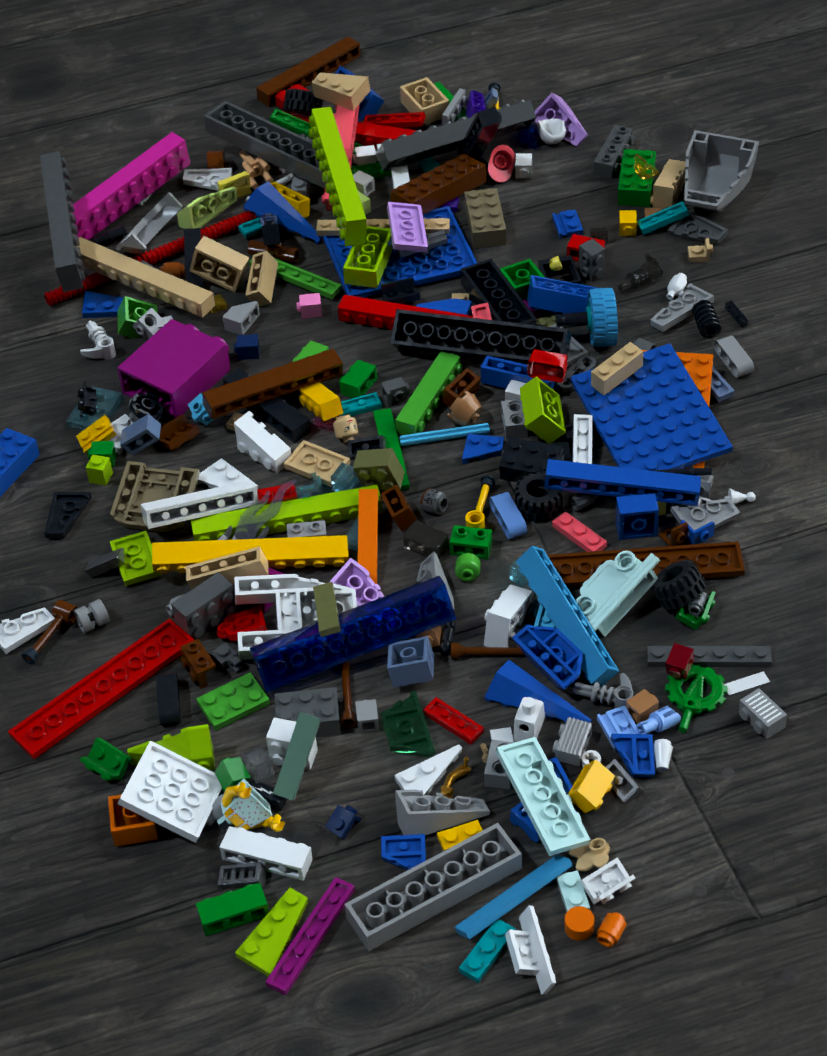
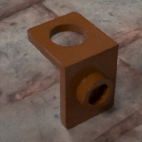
(678, 535)

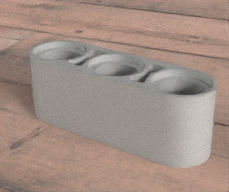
(734, 356)

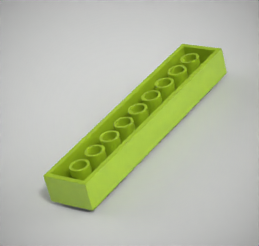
(338, 177)

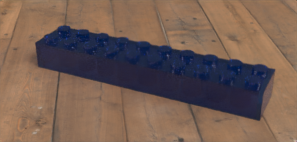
(362, 631)

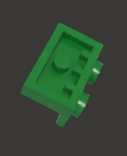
(106, 760)

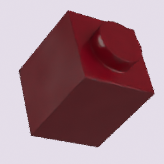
(679, 661)

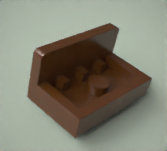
(177, 432)
(197, 662)

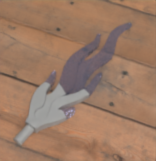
(250, 524)

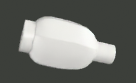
(676, 285)

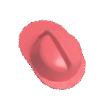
(501, 163)

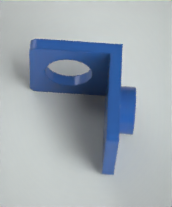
(700, 534)

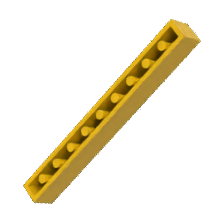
(279, 552)

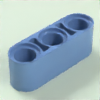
(508, 515)

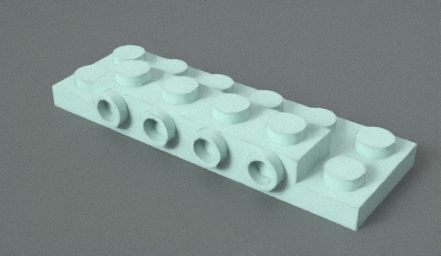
(543, 796)

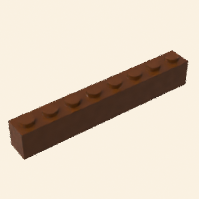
(306, 71)
(272, 383)

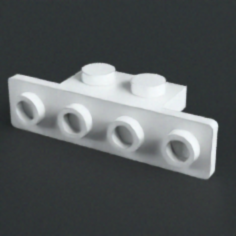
(529, 951)

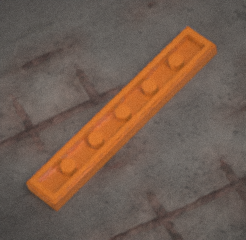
(368, 531)

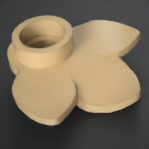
(591, 855)

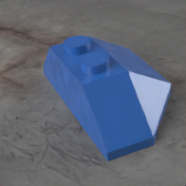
(551, 654)

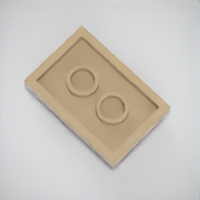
(313, 458)

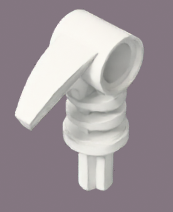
(104, 344)

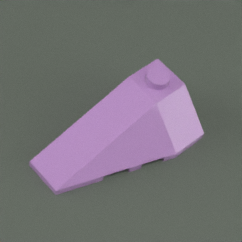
(554, 108)

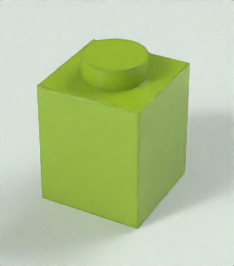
(99, 470)

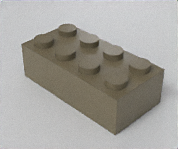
(485, 218)

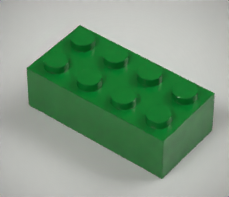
(632, 188)

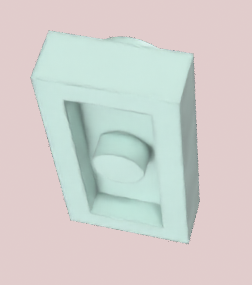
(572, 890)

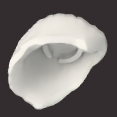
(551, 130)

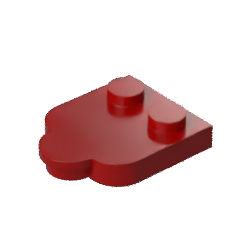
(242, 621)

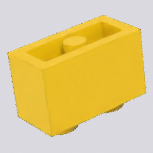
(591, 786)

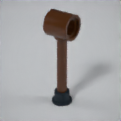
(63, 613)

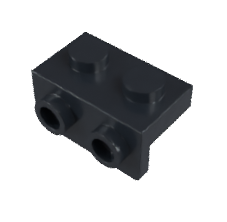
(400, 291)

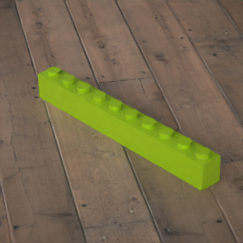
(327, 507)

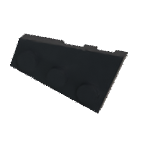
(64, 512)

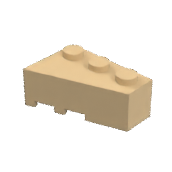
(341, 89)

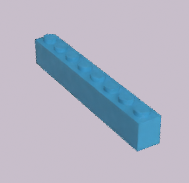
(566, 614)

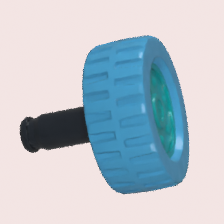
(598, 317)

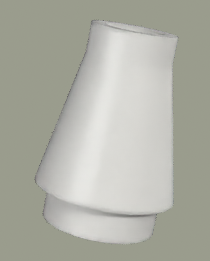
(662, 754)

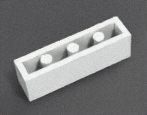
(275, 853)

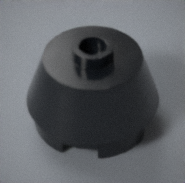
(145, 404)

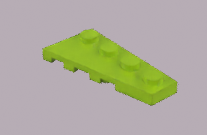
(268, 940)

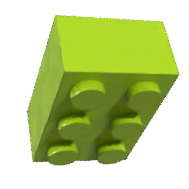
(542, 410)

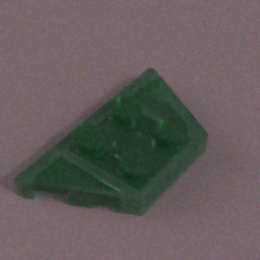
(407, 728)

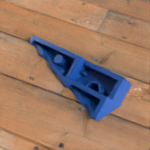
(268, 200)
(513, 684)

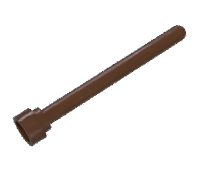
(458, 651)
(347, 718)

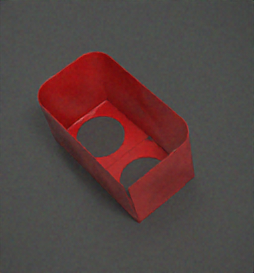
(555, 372)

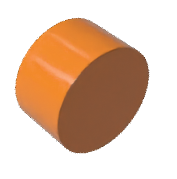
(579, 923)

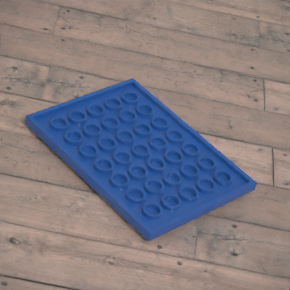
(438, 264)
(654, 416)

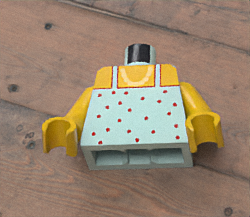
(247, 809)

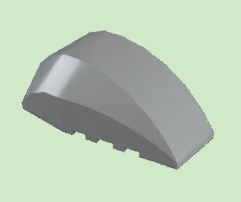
(717, 169)

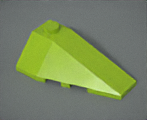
(192, 743)

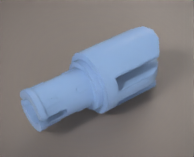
(659, 721)

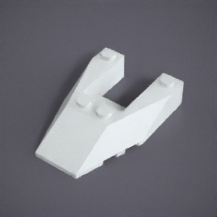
(293, 602)

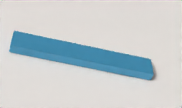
(513, 896)

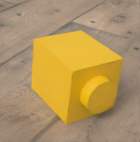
(627, 223)

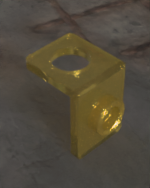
(641, 168)

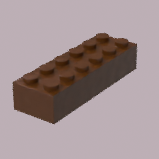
(441, 183)

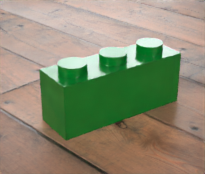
(232, 909)

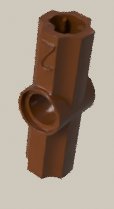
(277, 251)

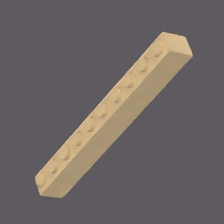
(146, 278)

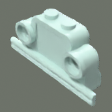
(616, 589)

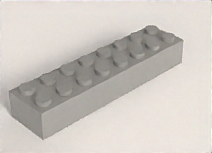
(433, 886)

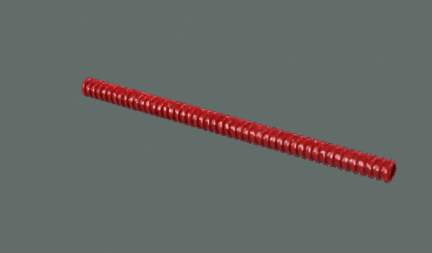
(157, 254)

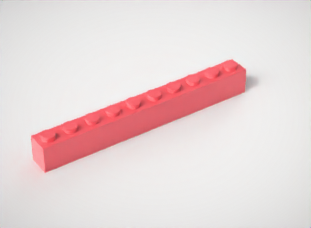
(346, 123)

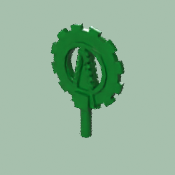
(693, 701)

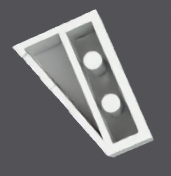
(260, 444)
(505, 615)

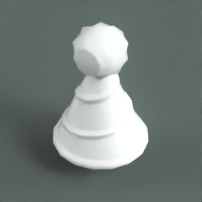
(737, 497)

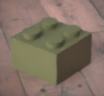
(378, 468)

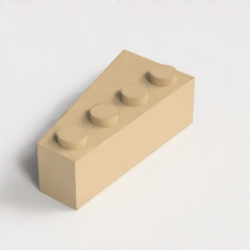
(669, 184)

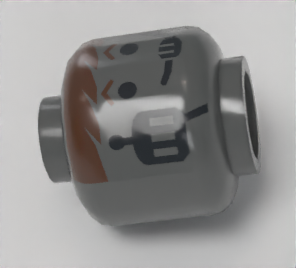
(433, 501)

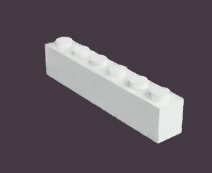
(199, 504)

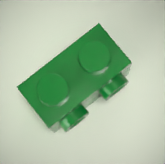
(471, 540)

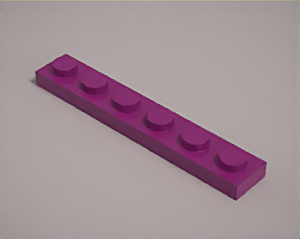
(310, 936)

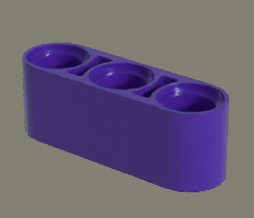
(475, 103)

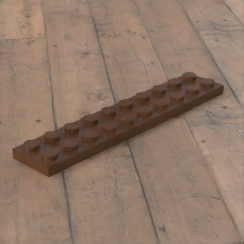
(711, 559)

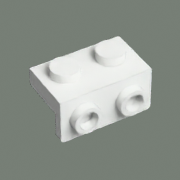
(606, 881)

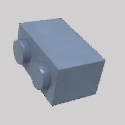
(140, 434)

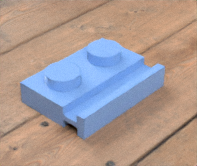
(617, 722)

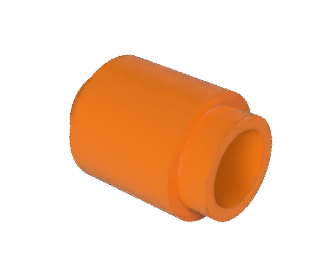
(611, 929)

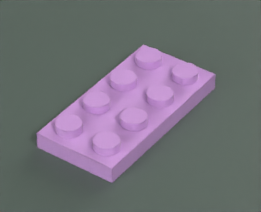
(407, 227)

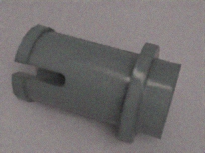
(697, 606)

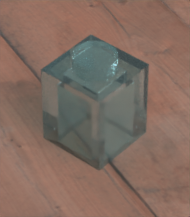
(344, 478)

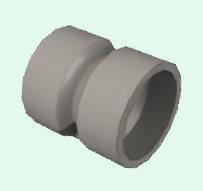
(98, 613)

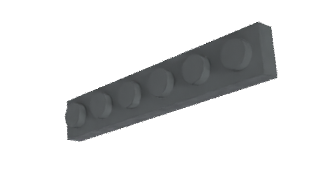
(716, 656)

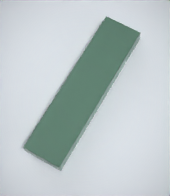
(297, 756)

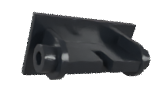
(87, 400)

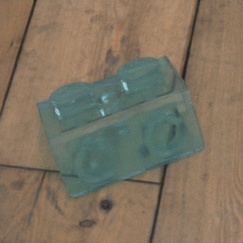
(306, 490)

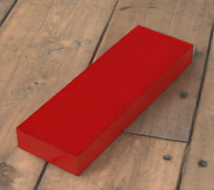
(453, 720)

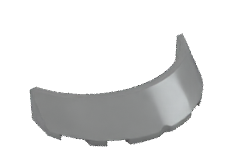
(149, 225)

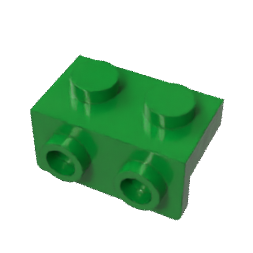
(695, 621)

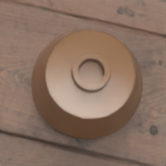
(465, 410)

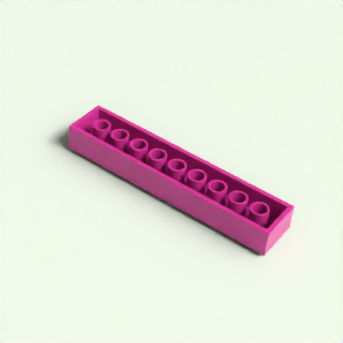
(130, 185)

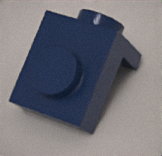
(342, 820)

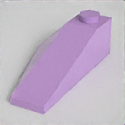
(358, 578)

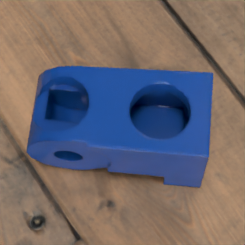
(521, 818)

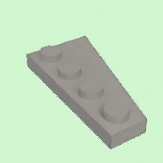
(680, 308)

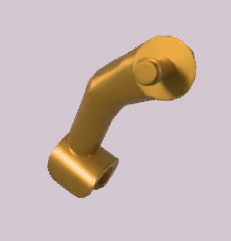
(452, 776)

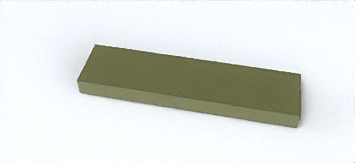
(326, 609)

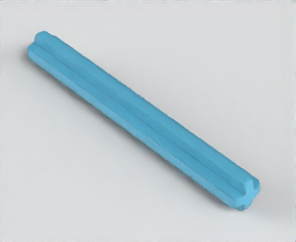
(444, 434)

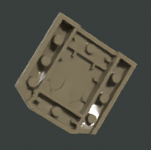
(146, 485)

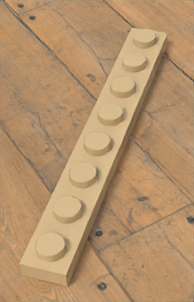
(329, 227)

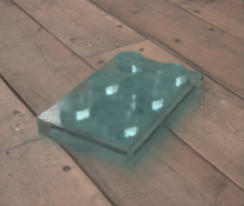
(105, 404)

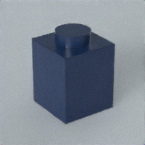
(247, 347)

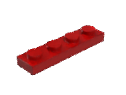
(397, 120)

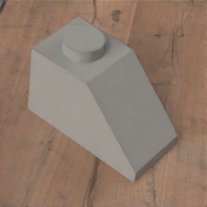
(241, 317)

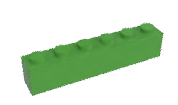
(428, 394)

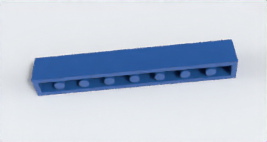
(622, 482)

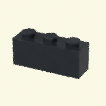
(270, 229)

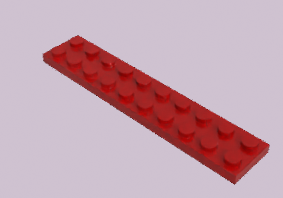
(100, 689)

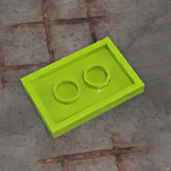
(137, 558)

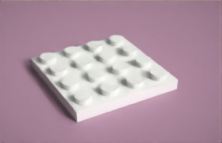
(171, 791)

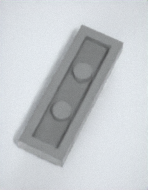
(455, 106)

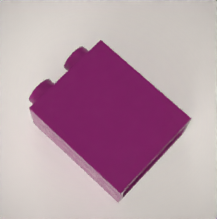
(175, 366)

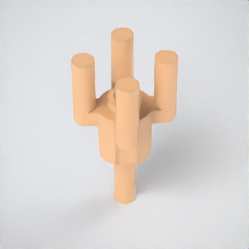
(255, 167)

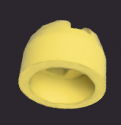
(555, 264)

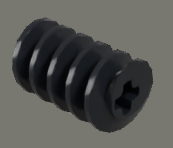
(706, 319)

